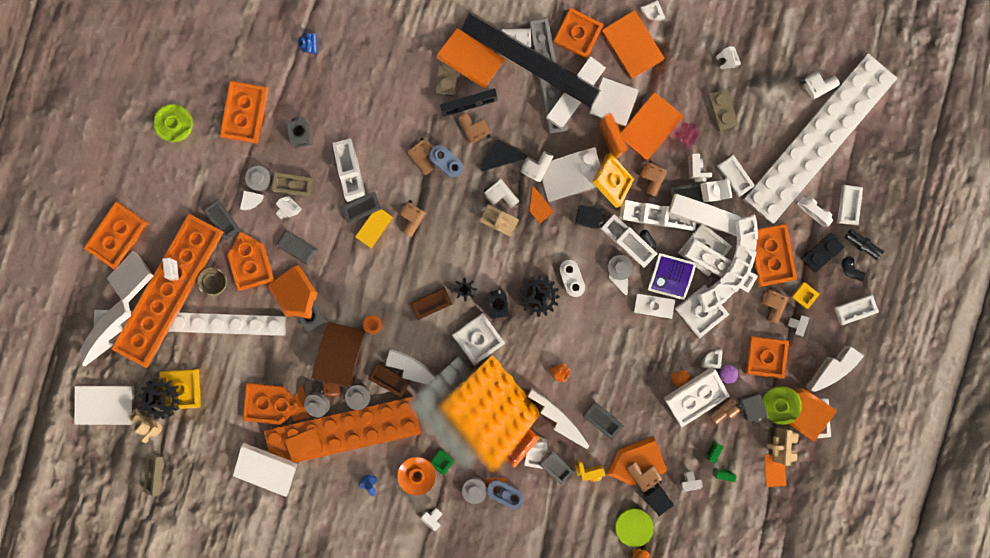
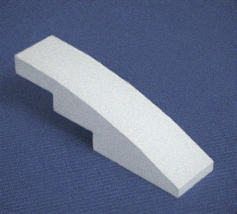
(704, 214)
(653, 215)
(103, 332)
(562, 422)

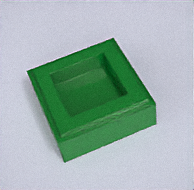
(714, 452)
(442, 461)
(724, 475)

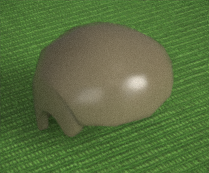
(212, 281)

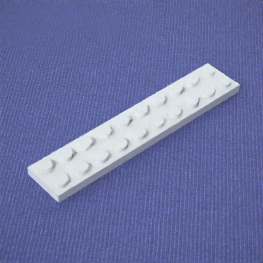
(820, 138)

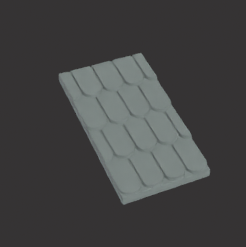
(427, 407)

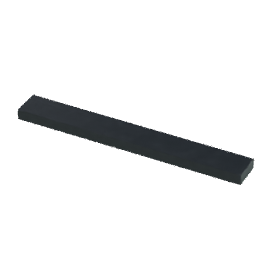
(530, 60)

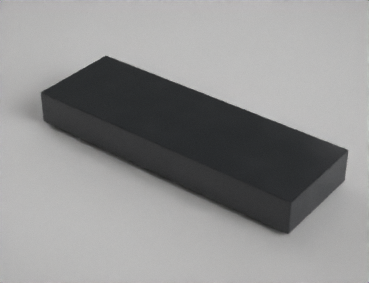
(469, 102)

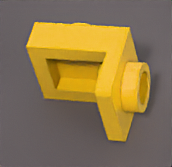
(593, 473)

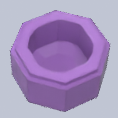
(728, 374)

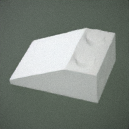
(571, 174)

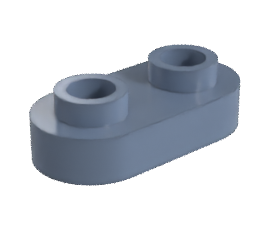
(446, 161)
(504, 494)

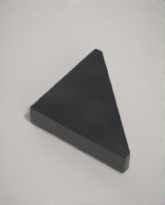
(502, 155)

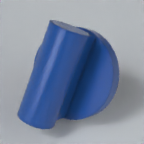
(308, 43)
(367, 483)

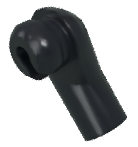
(646, 236)
(849, 269)

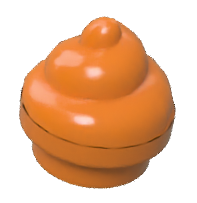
(560, 372)
(680, 378)
(639, 553)

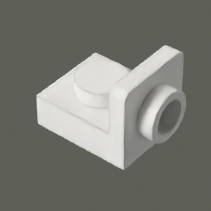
(695, 166)
(716, 190)
(536, 453)

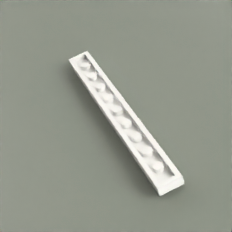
(221, 323)

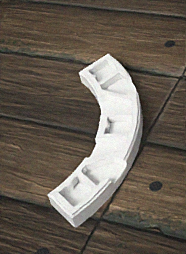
(739, 268)

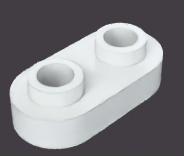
(820, 215)
(572, 278)

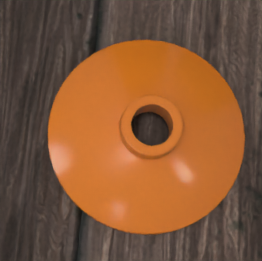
(414, 485)

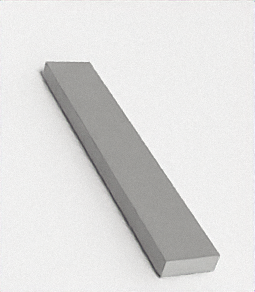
(543, 44)

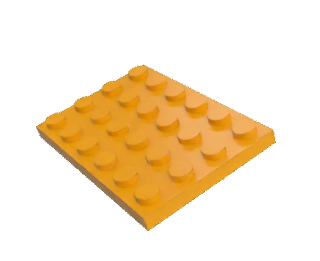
(491, 412)

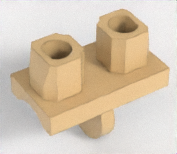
(499, 220)
(144, 425)
(782, 446)

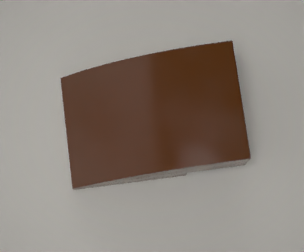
(338, 354)

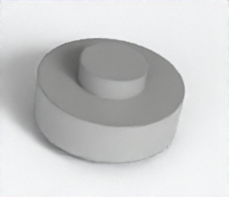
(258, 178)
(620, 267)
(358, 397)
(317, 404)
(474, 490)

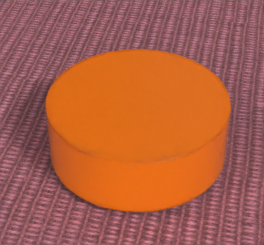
(372, 324)

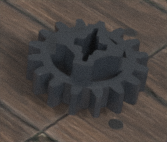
(530, 299)
(152, 393)

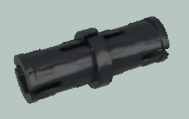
(864, 244)

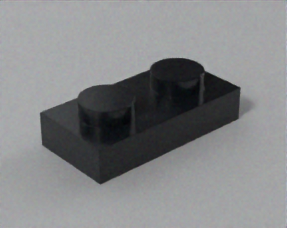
(822, 252)

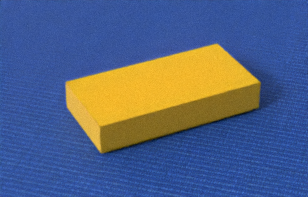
(374, 227)

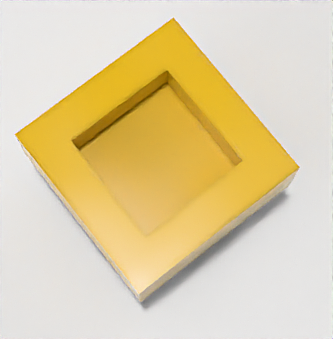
(805, 295)

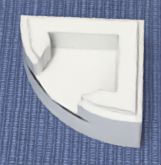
(652, 11)
(250, 200)
(713, 359)

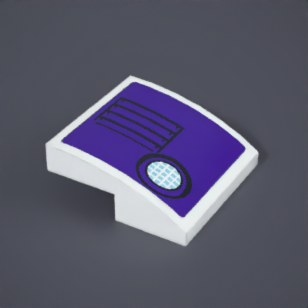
(671, 276)

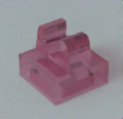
(690, 134)

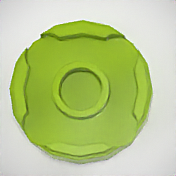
(173, 123)
(782, 405)
(634, 527)

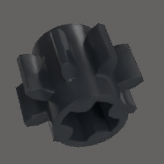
(469, 293)

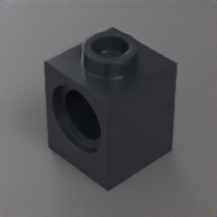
(589, 217)
(497, 313)
(658, 499)

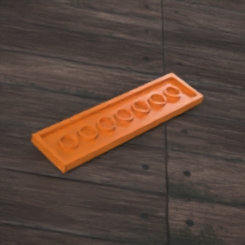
(164, 297)
(349, 429)

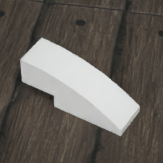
(348, 170)
(628, 240)
(412, 368)
(834, 368)

